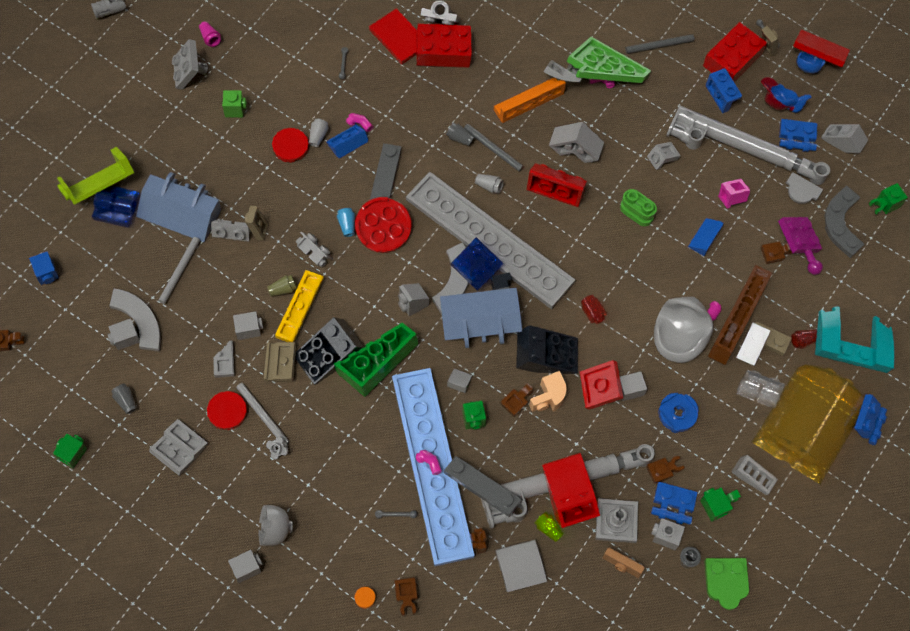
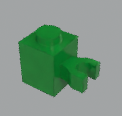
(889, 199)
(717, 503)

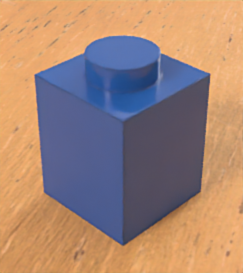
(44, 268)

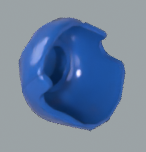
(809, 63)

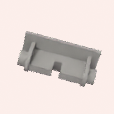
(227, 230)
(319, 253)

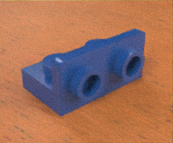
(722, 89)

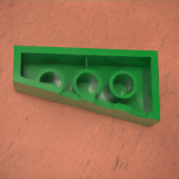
(376, 360)

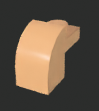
(554, 393)

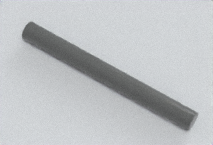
(661, 43)
(498, 151)

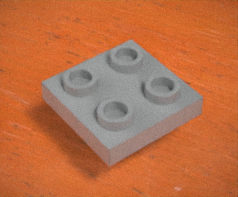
(187, 65)
(617, 520)

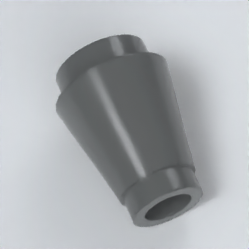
(459, 134)
(124, 398)
(692, 554)

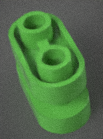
(638, 207)

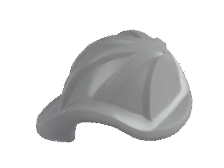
(682, 329)

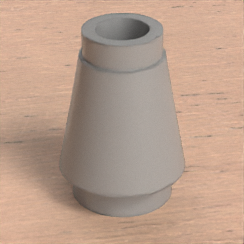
(318, 131)
(490, 183)

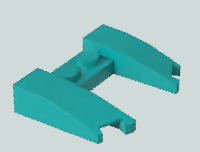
(829, 343)

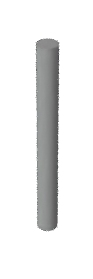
(179, 270)
(261, 412)

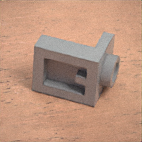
(662, 154)

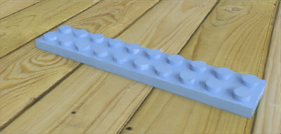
(438, 493)

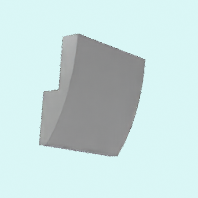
(557, 71)
(178, 447)
(521, 565)

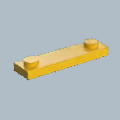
(299, 306)

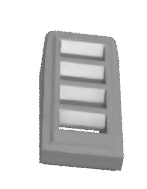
(751, 479)

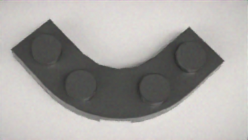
(835, 223)

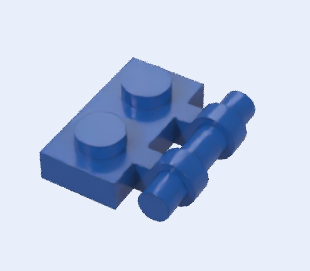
(798, 130)
(871, 419)
(676, 498)

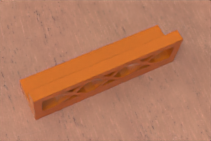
(529, 99)

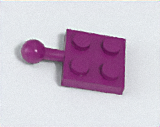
(802, 239)

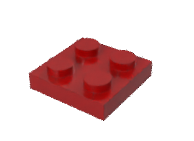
(601, 384)

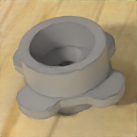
(282, 447)

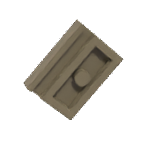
(280, 361)

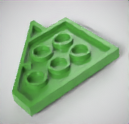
(603, 63)

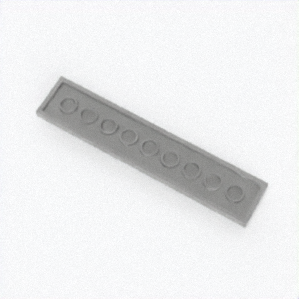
(467, 222)

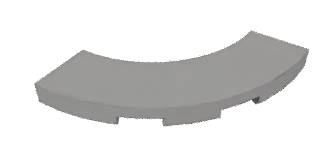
(456, 282)
(141, 315)

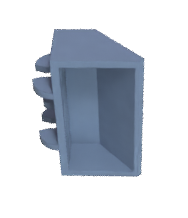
(178, 206)
(481, 314)

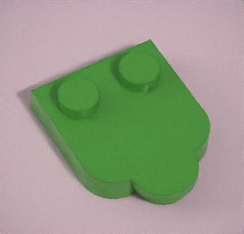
(727, 580)

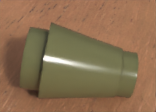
(282, 286)

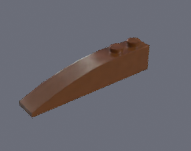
(740, 315)

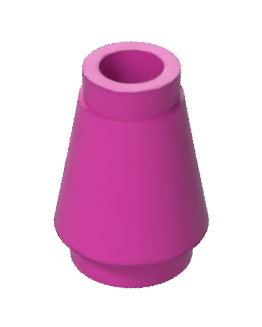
(210, 35)

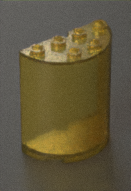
(811, 420)

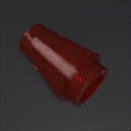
(803, 338)

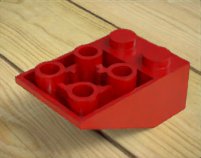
(570, 490)

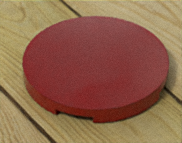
(383, 225)

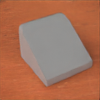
(459, 380)

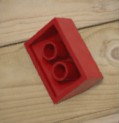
(556, 184)

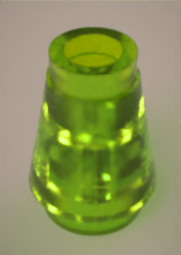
(548, 526)

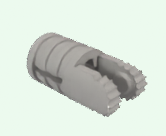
(107, 7)

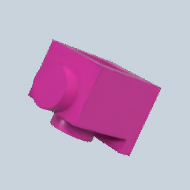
(733, 192)

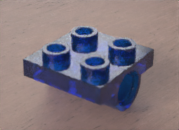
(115, 205)
(476, 263)

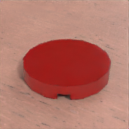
(290, 144)
(226, 410)

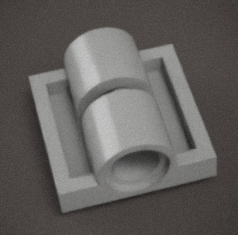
(432, 15)

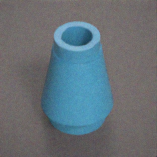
(346, 219)

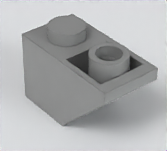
(846, 137)
(412, 298)

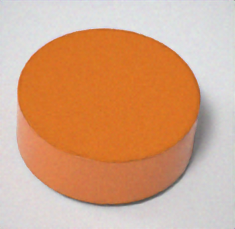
(364, 597)

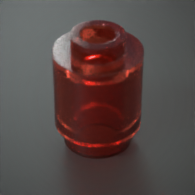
(593, 309)

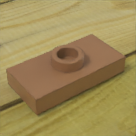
(623, 563)

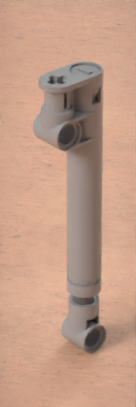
(693, 124)
(537, 484)

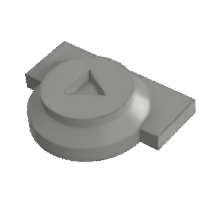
(802, 190)

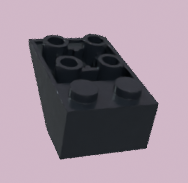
(326, 348)
(546, 351)

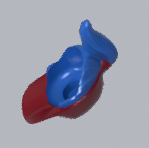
(781, 98)

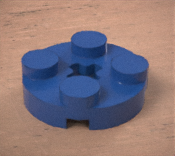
(678, 423)

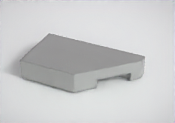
(224, 362)

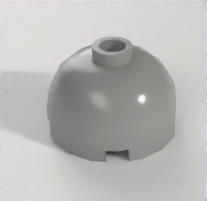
(274, 525)

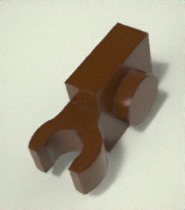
(775, 252)
(8, 338)
(516, 401)
(478, 540)

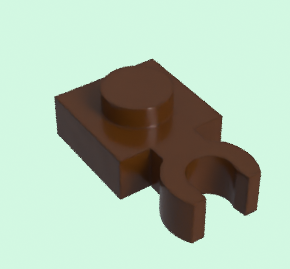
(662, 470)
(405, 593)

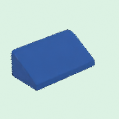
(348, 141)
(705, 236)

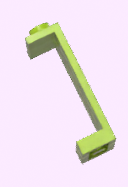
(99, 180)

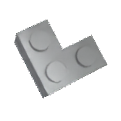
(577, 139)

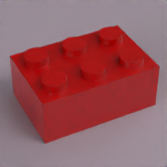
(443, 45)
(735, 52)

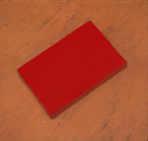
(396, 35)
(821, 48)

